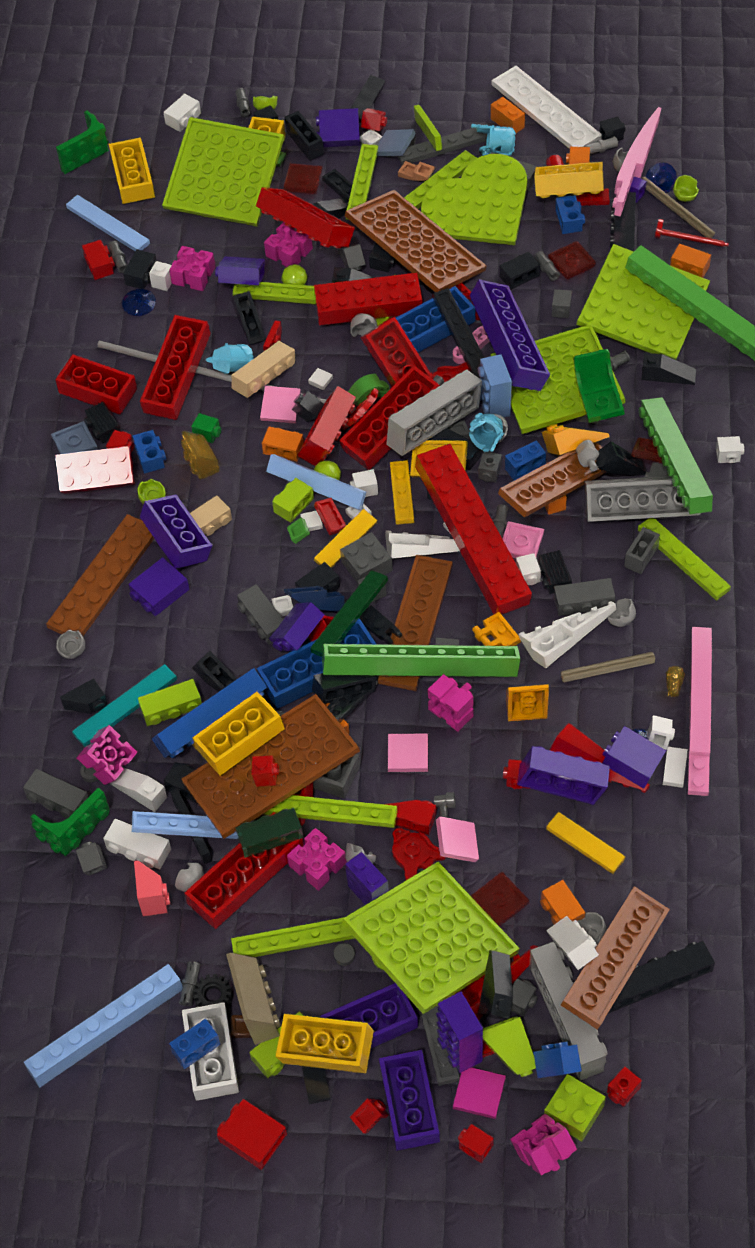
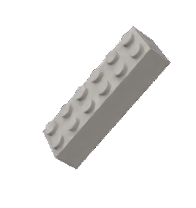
(433, 412)
(632, 499)
(554, 984)

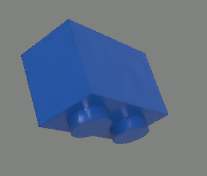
(557, 1060)

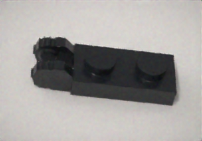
(379, 625)

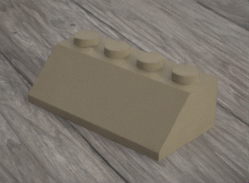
(253, 997)

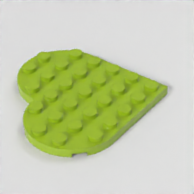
(482, 203)

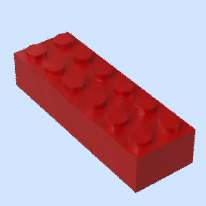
(305, 217)
(372, 296)
(175, 367)
(368, 437)
(235, 881)

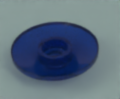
(660, 171)
(139, 302)

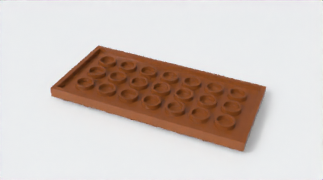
(415, 241)
(304, 750)

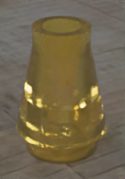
(674, 680)

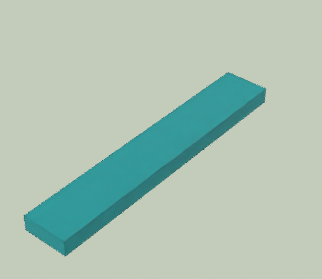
(124, 704)

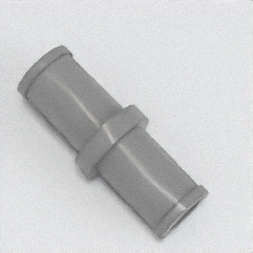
(602, 145)

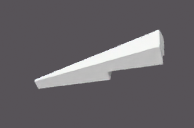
(410, 545)
(551, 642)

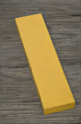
(402, 492)
(353, 531)
(585, 842)

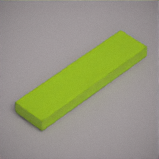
(427, 127)

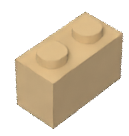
(212, 515)

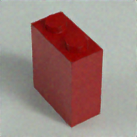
(251, 1133)

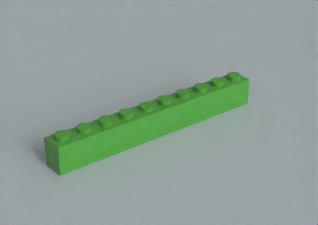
(693, 299)
(676, 456)
(420, 660)

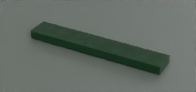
(350, 611)

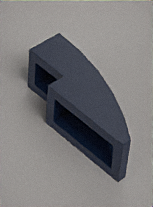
(318, 596)

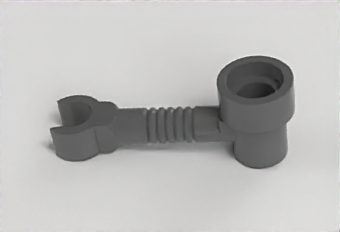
(445, 802)

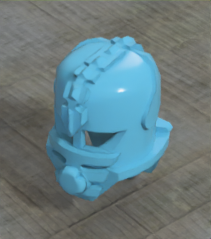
(497, 139)
(230, 357)
(486, 431)

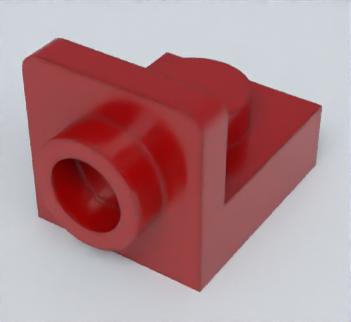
(369, 1114)

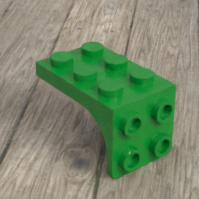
(84, 146)
(597, 385)
(68, 834)

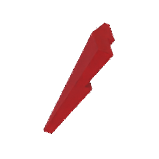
(576, 744)
(473, 991)

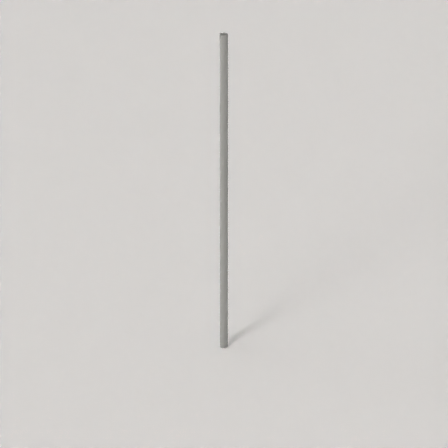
(150, 357)

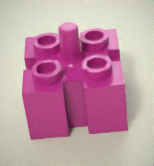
(287, 245)
(192, 268)
(450, 702)
(107, 755)
(316, 859)
(544, 1145)

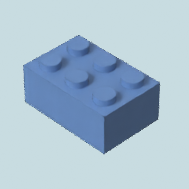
(495, 386)

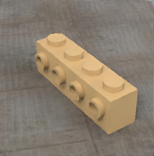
(263, 369)

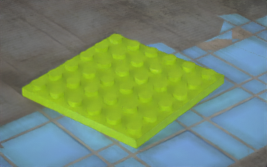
(222, 171)
(634, 311)
(560, 396)
(429, 936)

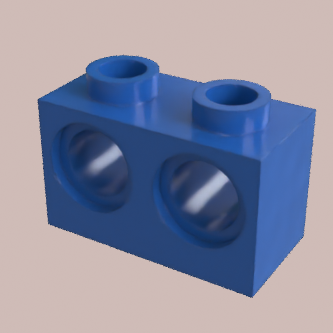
(569, 214)
(148, 451)
(525, 460)
(194, 1043)

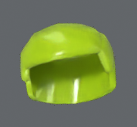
(262, 102)
(685, 188)
(294, 275)
(328, 468)
(150, 490)

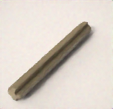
(607, 667)

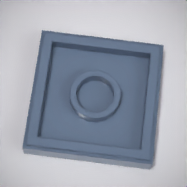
(395, 142)
(74, 439)

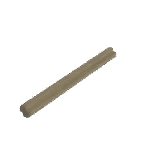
(678, 209)

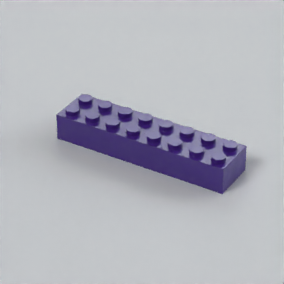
(509, 334)

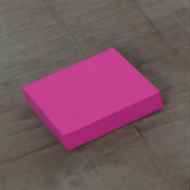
(479, 1092)

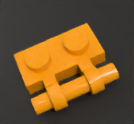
(499, 629)

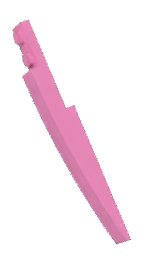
(635, 161)
(700, 711)

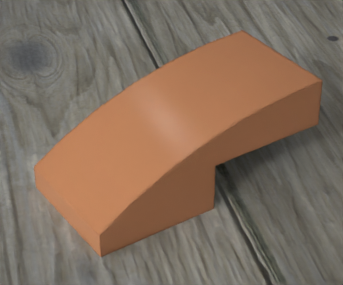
(415, 172)

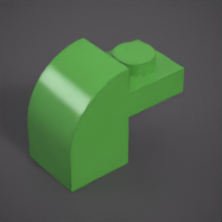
(365, 385)

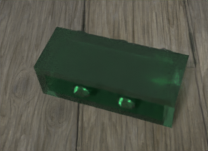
(269, 832)

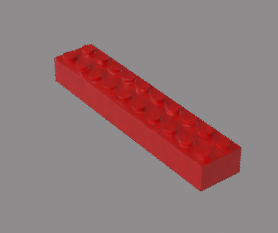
(473, 530)

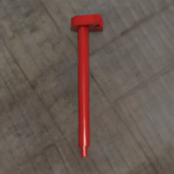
(659, 231)

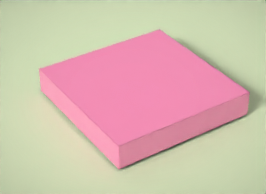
(278, 404)
(522, 539)
(407, 752)
(457, 839)

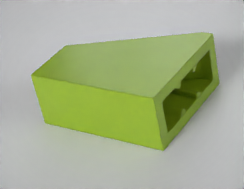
(511, 1045)

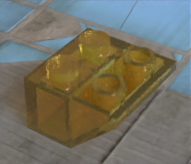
(199, 454)

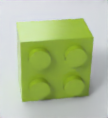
(575, 1107)

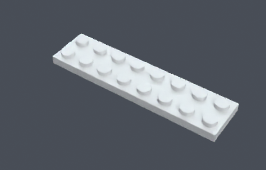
(545, 108)

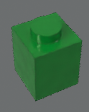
(206, 426)

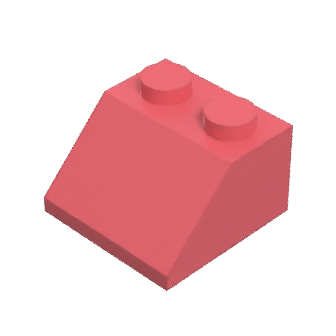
(151, 892)

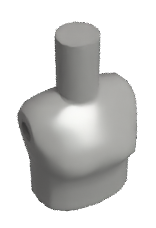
(587, 454)

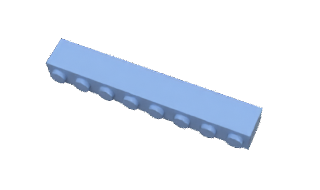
(103, 1025)

